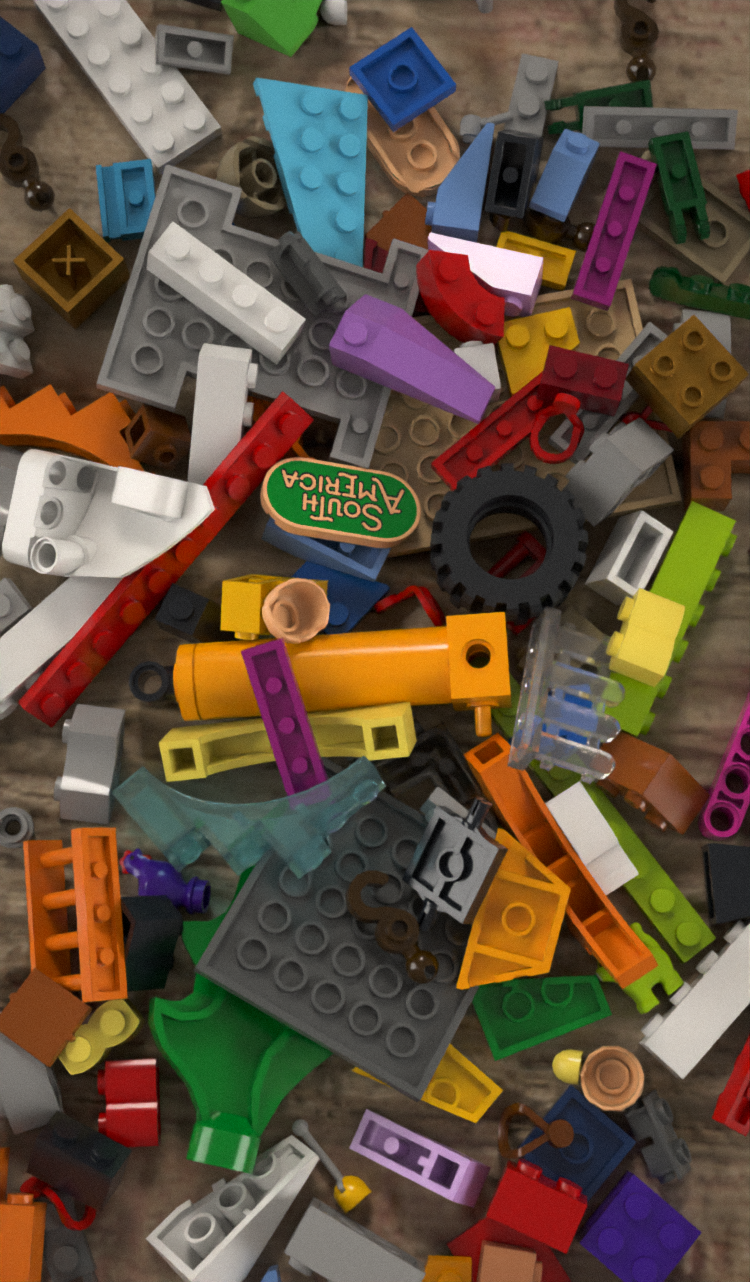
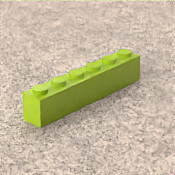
(682, 579)

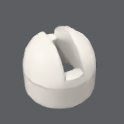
(334, 11)

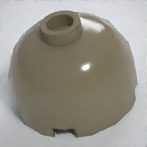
(253, 169)

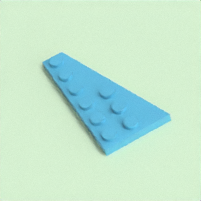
(320, 162)

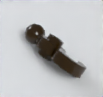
(638, 39)
(21, 168)
(548, 228)
(395, 928)

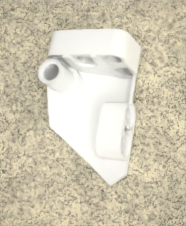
(96, 517)

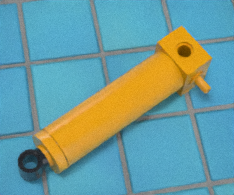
(348, 671)

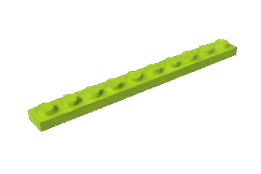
(652, 888)

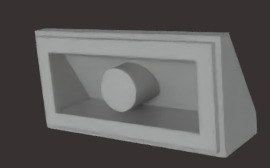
(193, 49)

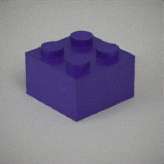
(637, 1233)

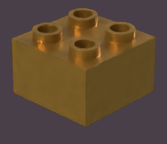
(72, 268)
(686, 376)

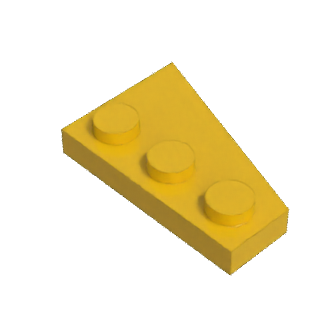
(457, 1087)

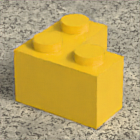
(244, 601)

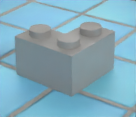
(615, 468)

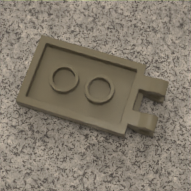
(709, 257)

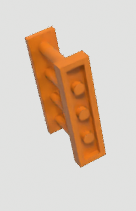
(97, 913)

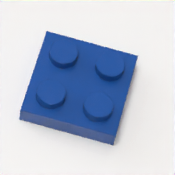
(402, 79)

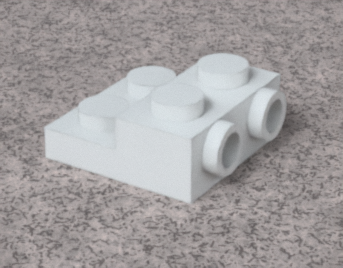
(14, 325)

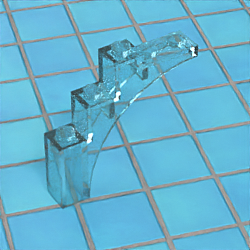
(244, 832)

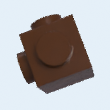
(158, 437)

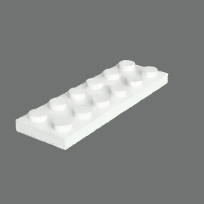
(120, 62)

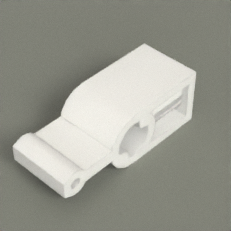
(591, 838)

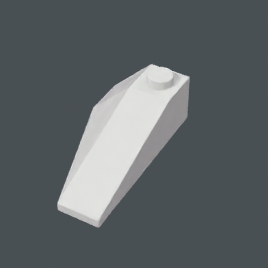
(231, 1226)

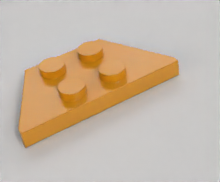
(516, 921)

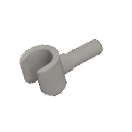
(472, 124)

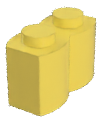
(645, 636)
(108, 1027)

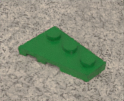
(536, 1009)

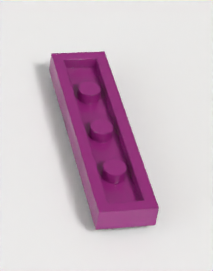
(613, 231)
(284, 716)

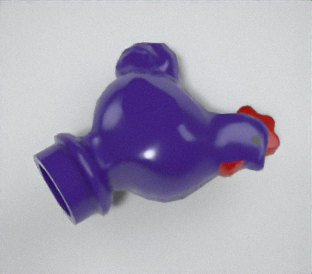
(161, 878)

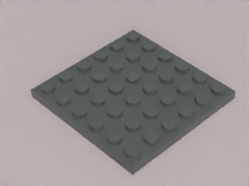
(320, 969)

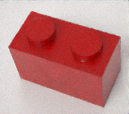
(538, 1205)

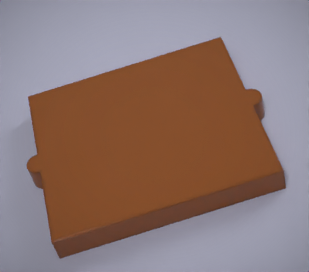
(402, 222)
(42, 1017)

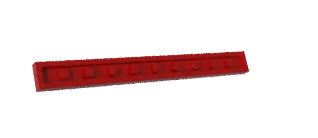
(144, 588)

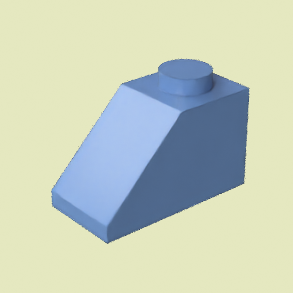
(564, 175)

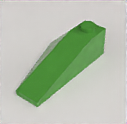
(274, 23)

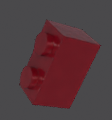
(589, 378)

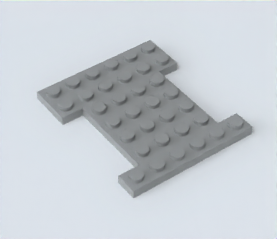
(163, 332)

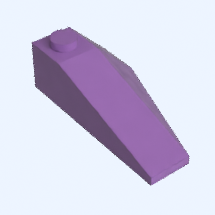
(404, 356)

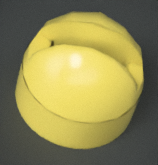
(568, 1066)

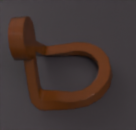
(557, 1133)

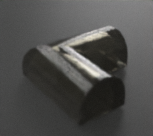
(432, 758)

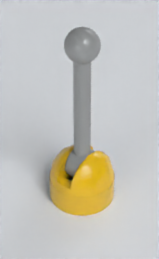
(348, 1189)

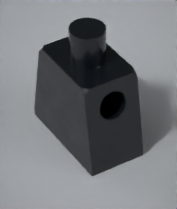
(726, 882)

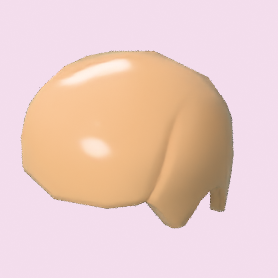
(296, 610)
(612, 1078)

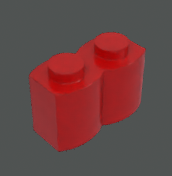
(131, 1101)

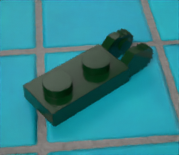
(622, 95)
(680, 184)
(700, 292)

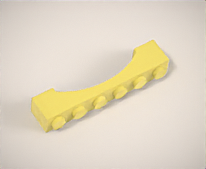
(365, 731)

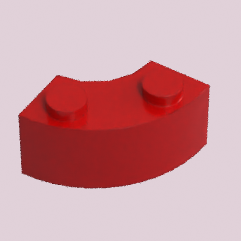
(458, 300)

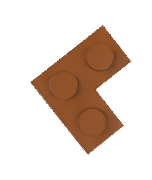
(709, 457)
(653, 784)

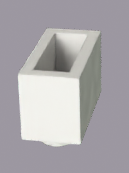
(629, 556)

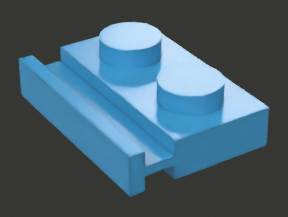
(125, 198)

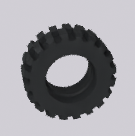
(516, 494)

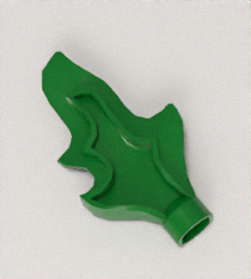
(229, 1058)

